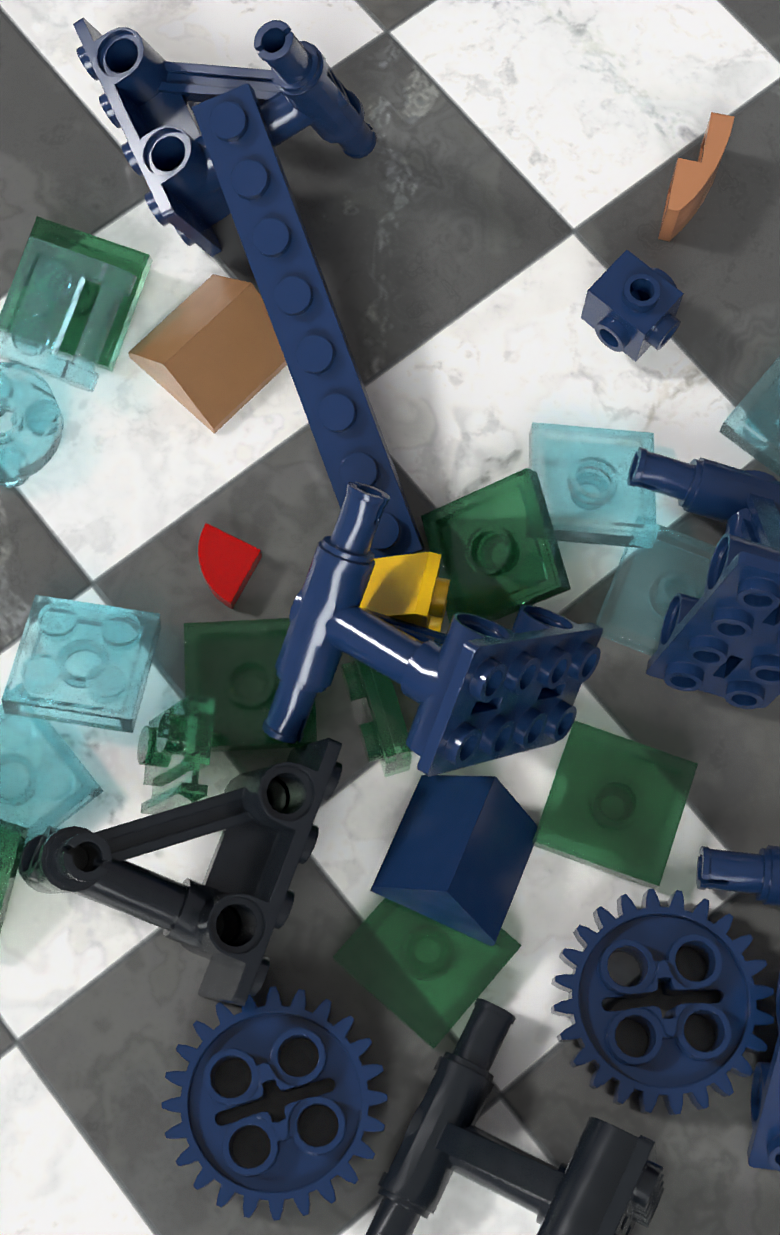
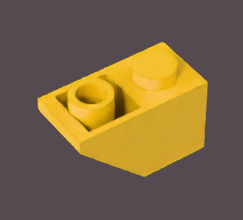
(408, 589)

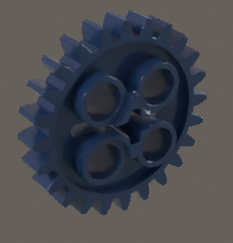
(669, 1063)
(292, 1164)

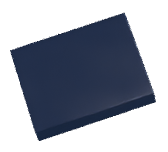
(459, 854)

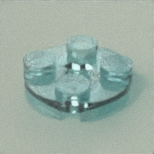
(35, 424)

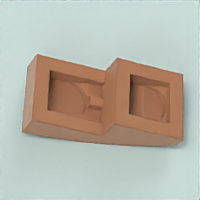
(694, 179)

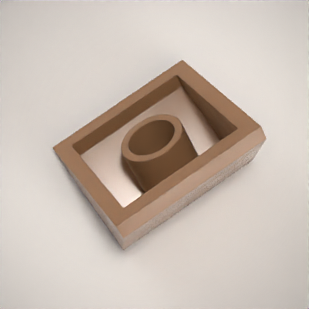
(213, 350)

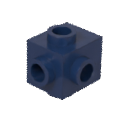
(633, 307)

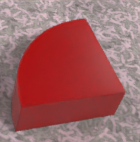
(226, 563)

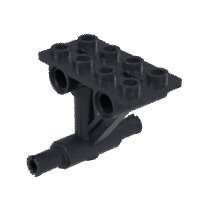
(244, 880)
(600, 1192)

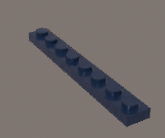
(302, 310)

